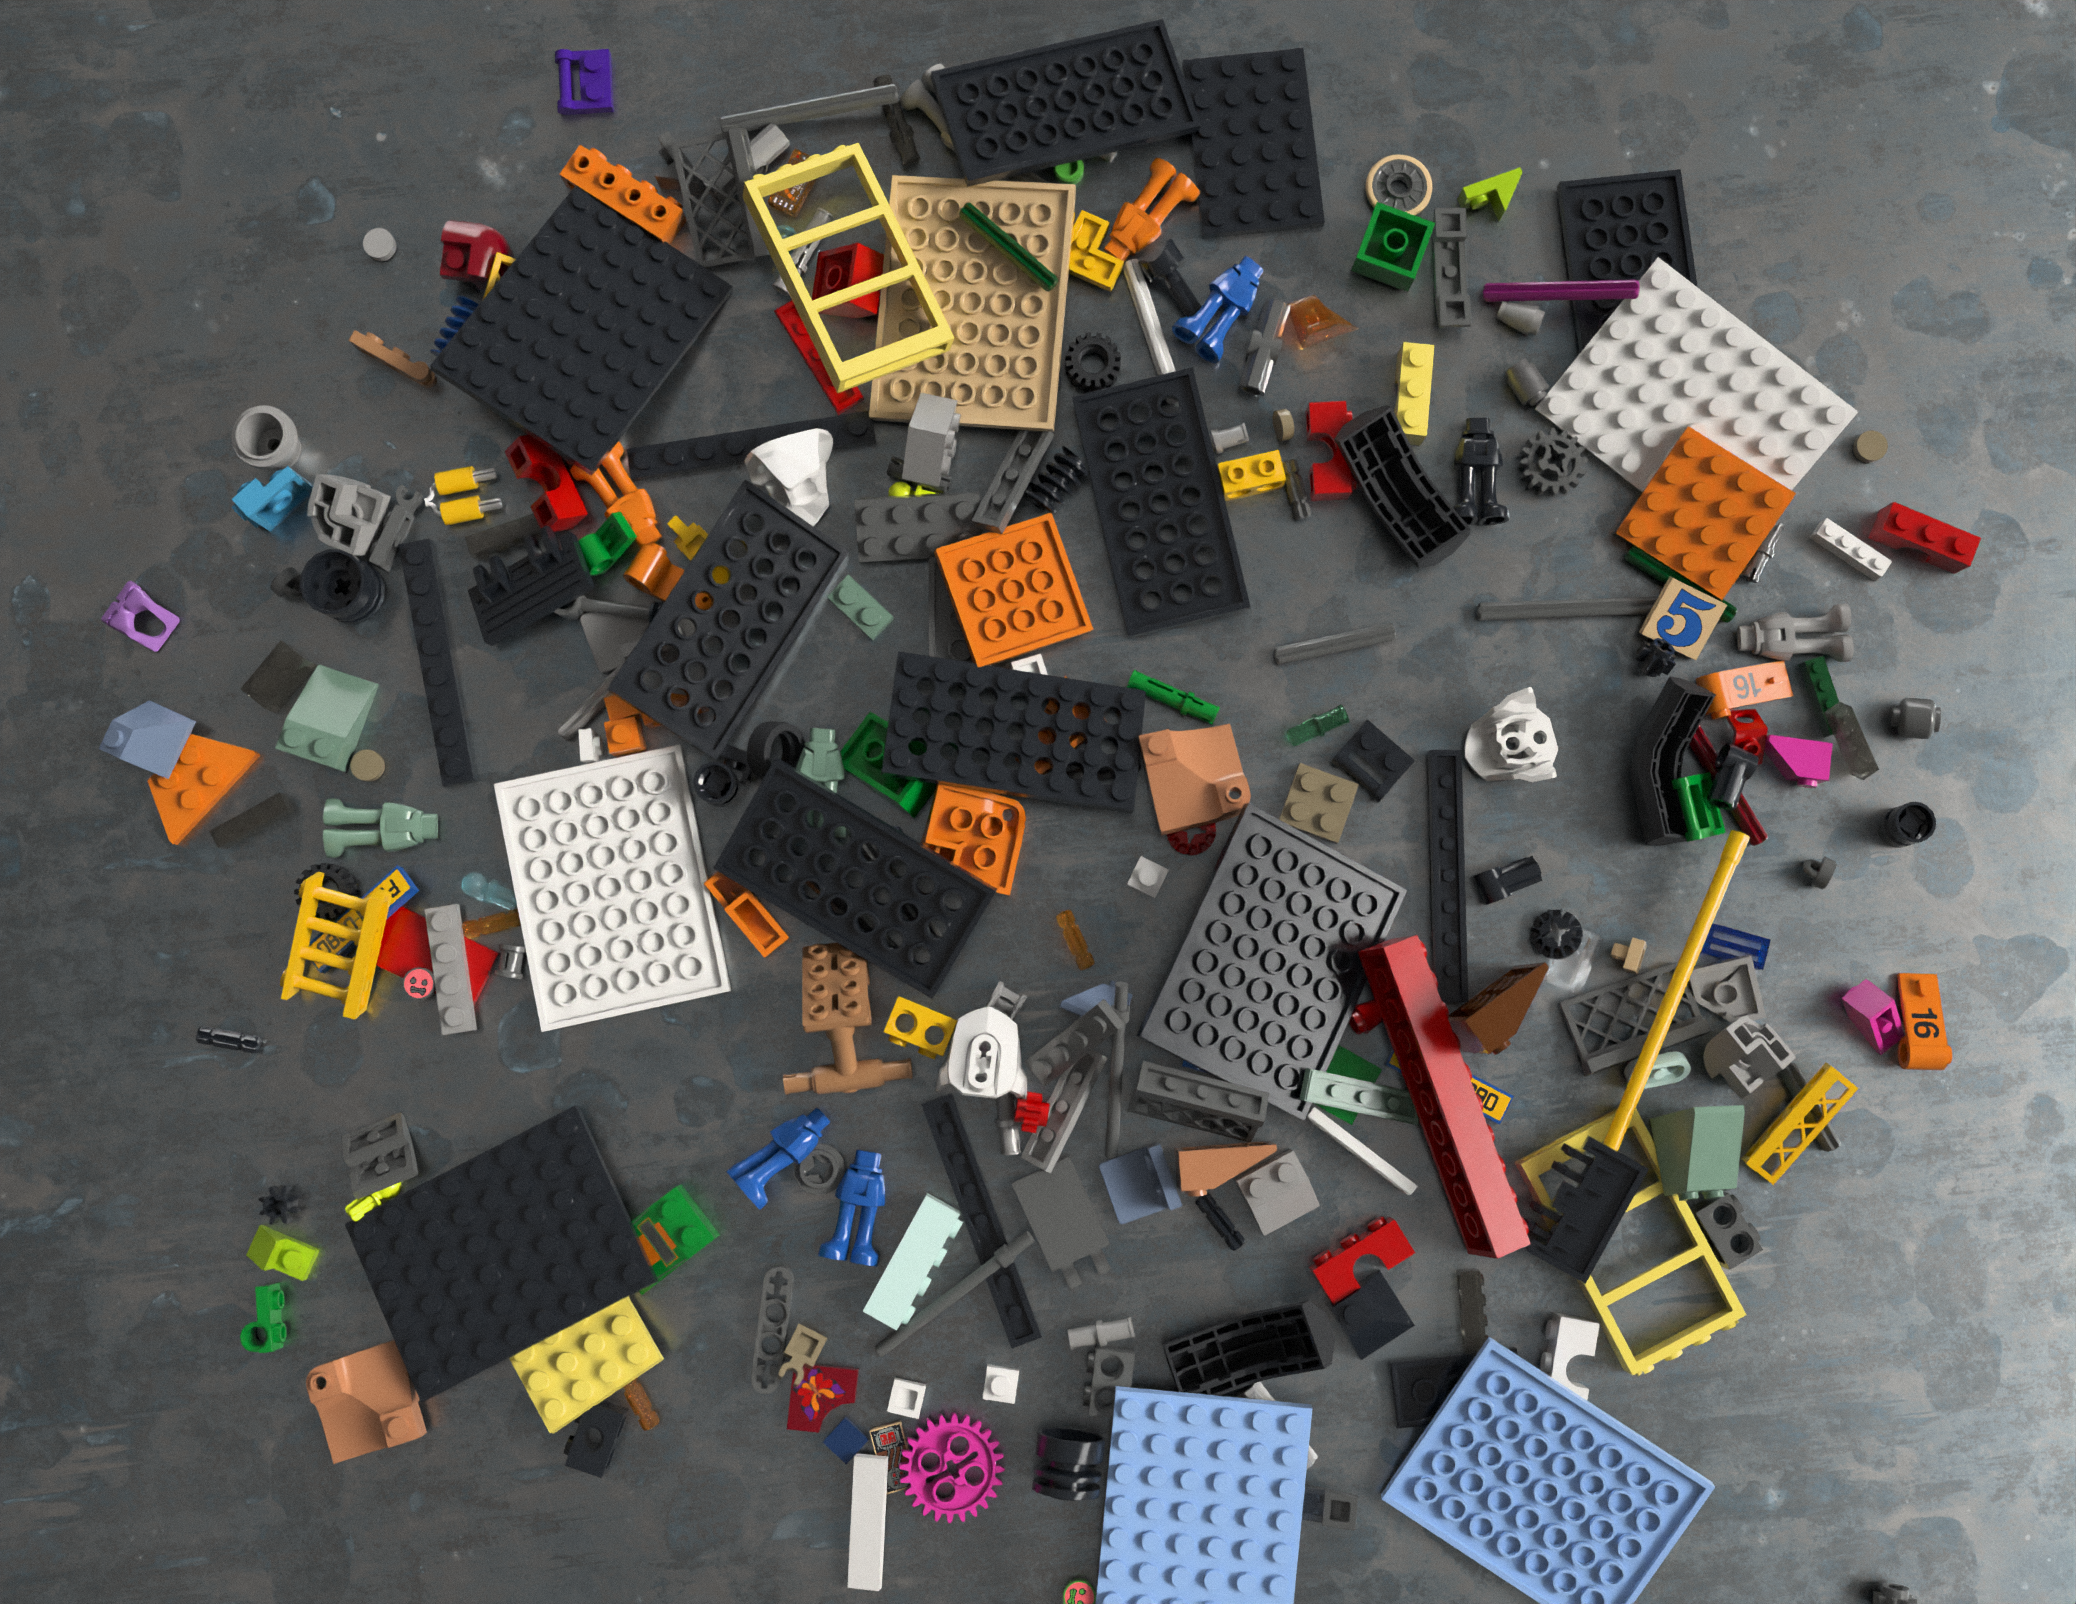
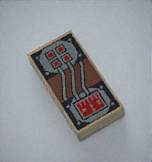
(889, 1441)

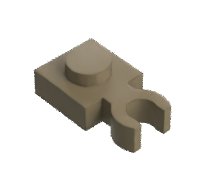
(802, 1351)

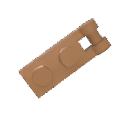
(396, 359)

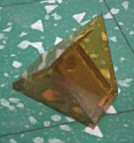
(1316, 322)

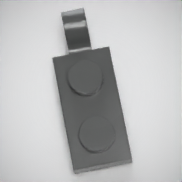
(396, 527)

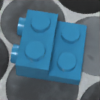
(272, 502)

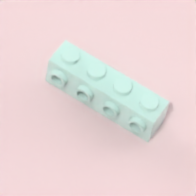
(912, 1261)

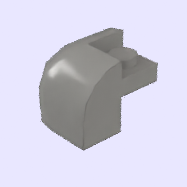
(347, 513)
(1746, 1055)

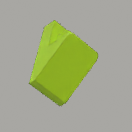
(1496, 189)
(281, 1252)

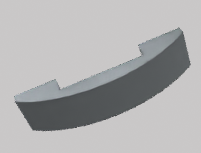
(1449, 268)
(1330, 1507)

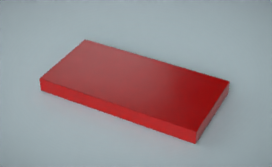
(407, 947)

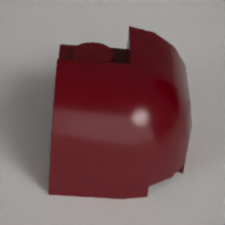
(471, 251)

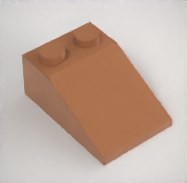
(1213, 1165)

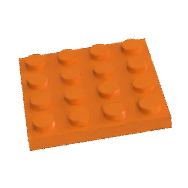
(1705, 512)
(1013, 590)

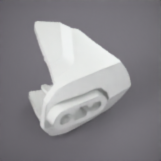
(794, 471)
(1513, 721)
(991, 1033)

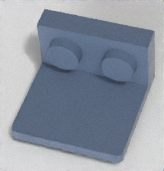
(1140, 1183)

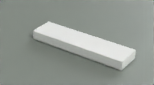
(1360, 1151)
(867, 1522)

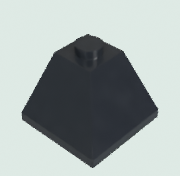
(1371, 1315)

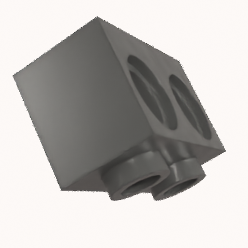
(1720, 1233)
(1107, 1381)

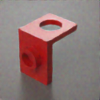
(1749, 735)

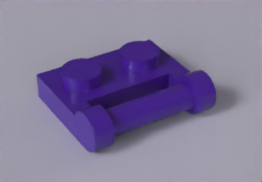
(595, 81)

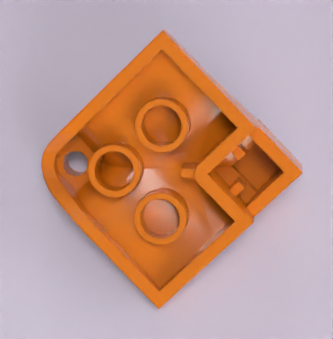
(972, 833)

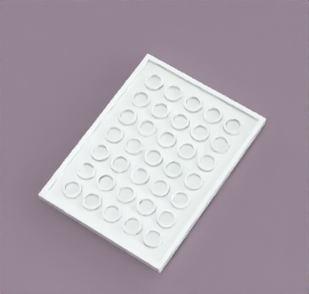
(1691, 363)
(611, 888)

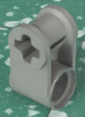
(1004, 1007)

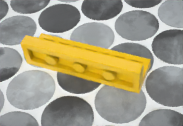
(1793, 1118)

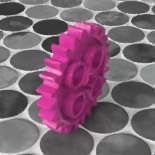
(965, 1494)

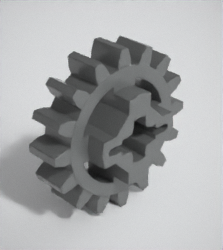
(1549, 451)

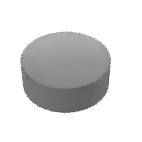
(379, 244)

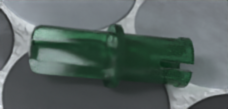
(1317, 725)

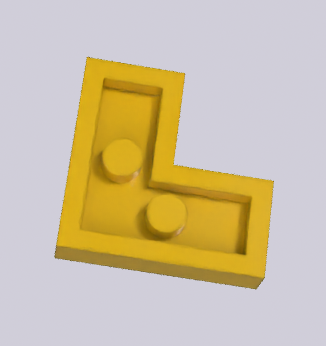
(1086, 259)

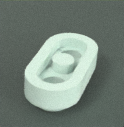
(1667, 1069)

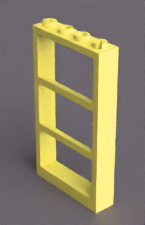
(882, 360)
(1541, 1160)

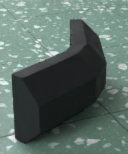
(1400, 488)
(1660, 756)
(1251, 1349)

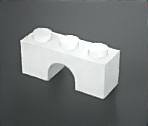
(1567, 1338)

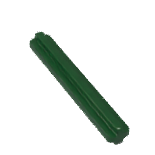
(1008, 247)
(1662, 572)

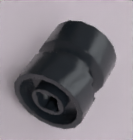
(716, 784)
(1906, 824)

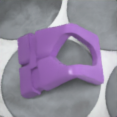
(130, 602)

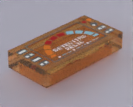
(793, 198)

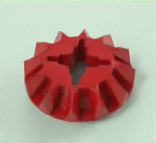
(1198, 844)

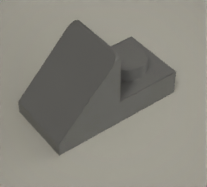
(668, 176)

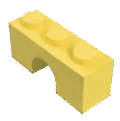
(1414, 388)

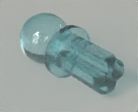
(475, 885)

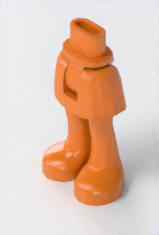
(1133, 226)
(635, 503)

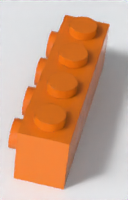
(624, 194)

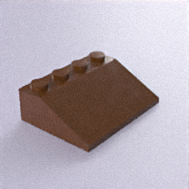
(1497, 1010)

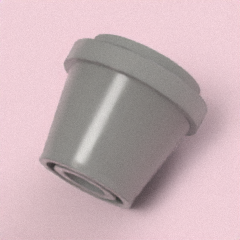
(257, 432)

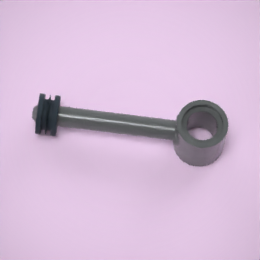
(581, 605)

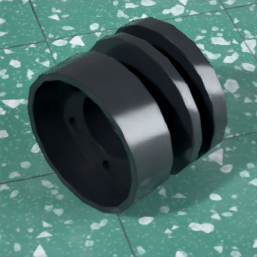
(326, 585)
(1067, 1471)

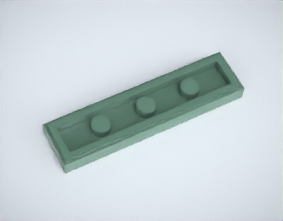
(1358, 1096)

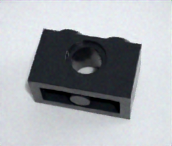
(590, 1456)

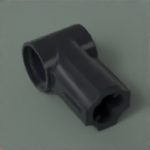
(1734, 769)
(1501, 882)

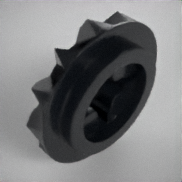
(1569, 941)

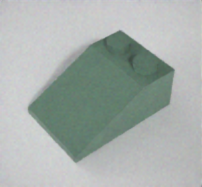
(328, 718)

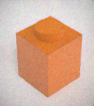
(625, 736)

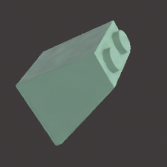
(1699, 1150)

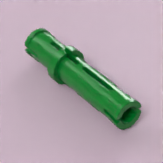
(1178, 699)

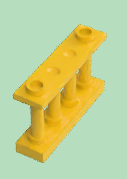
(367, 938)

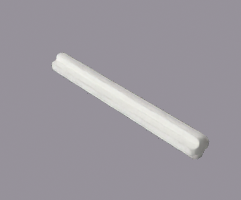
(1148, 319)

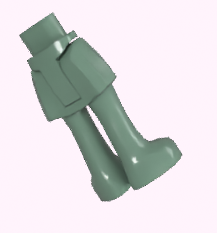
(823, 764)
(399, 827)

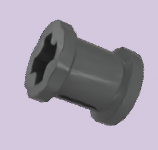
(510, 961)

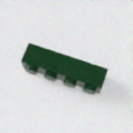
(1820, 690)

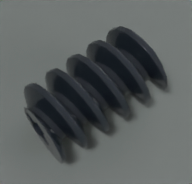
(1056, 482)

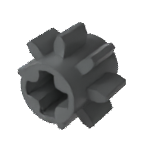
(1893, 1594)

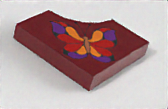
(819, 1393)

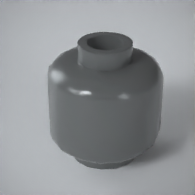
(1916, 718)

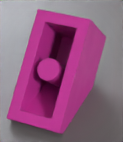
(1800, 759)
(1874, 1015)

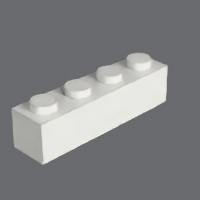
(1850, 549)

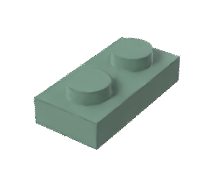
(860, 607)

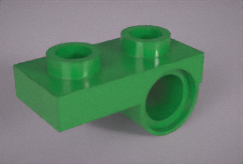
(607, 543)
(269, 1303)

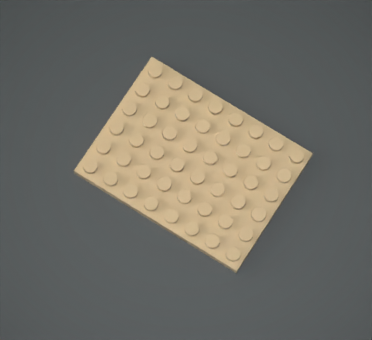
(1001, 320)

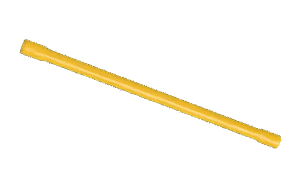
(1729, 860)

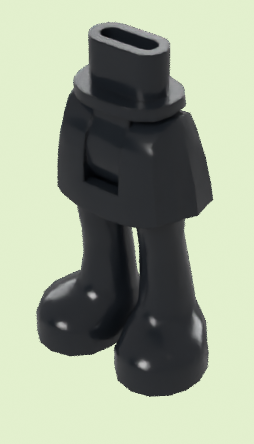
(1479, 453)

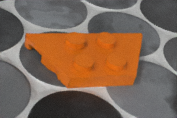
(197, 783)

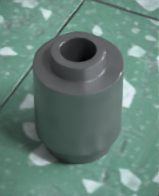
(1527, 382)

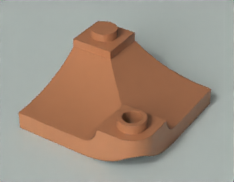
(1193, 776)
(366, 1402)

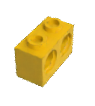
(1251, 475)
(923, 1020)

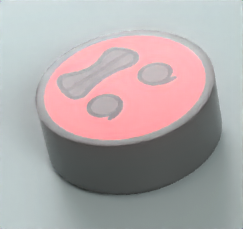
(419, 983)

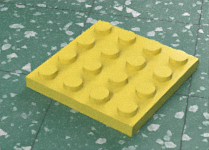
(586, 1363)

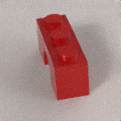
(1333, 478)
(560, 503)
(1945, 544)
(1335, 1269)

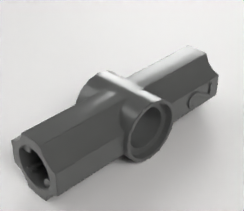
(1264, 347)

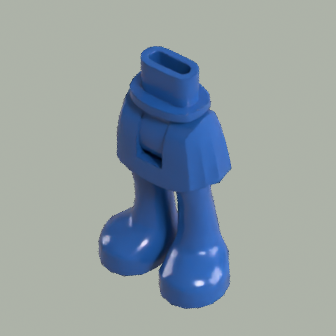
(1233, 291)
(790, 1144)
(863, 1188)

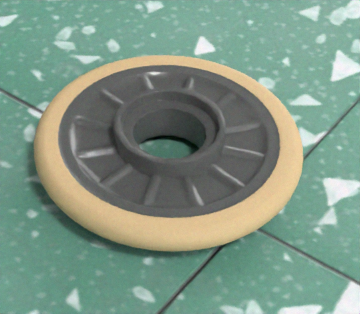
(1399, 168)

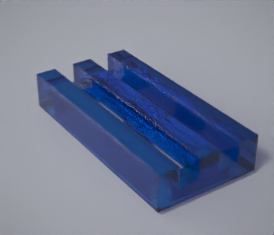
(1761, 954)

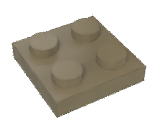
(1318, 803)

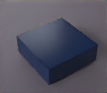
(845, 1440)

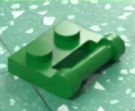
(1699, 815)

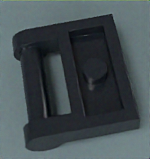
(1379, 753)

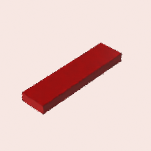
(797, 332)

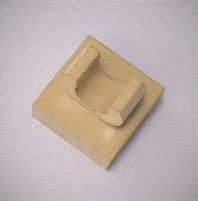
(1631, 955)

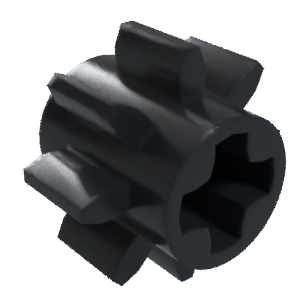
(1655, 657)
(275, 1197)

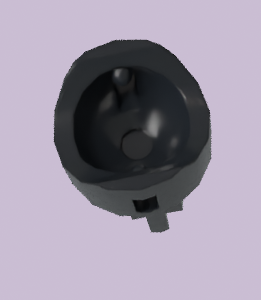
(1165, 268)

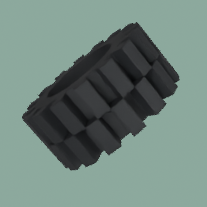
(1098, 345)
(344, 883)

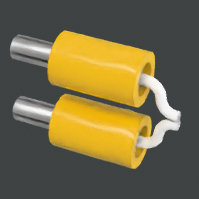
(458, 481)

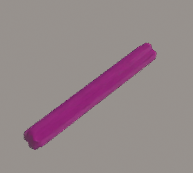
(1561, 290)

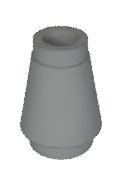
(1521, 317)

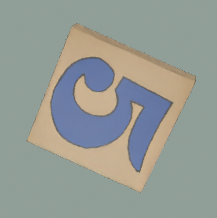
(1683, 617)

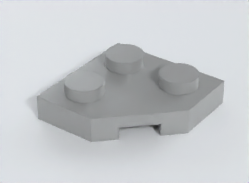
(1728, 988)

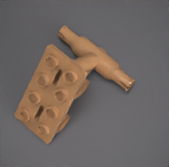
(836, 1002)

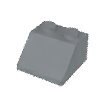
(1277, 1191)

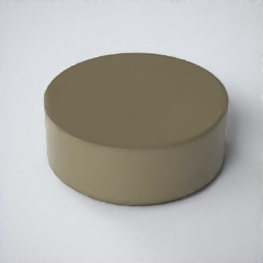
(1283, 424)
(1870, 446)
(367, 765)

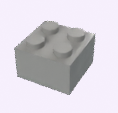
(931, 439)

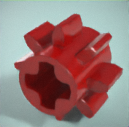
(1031, 1112)

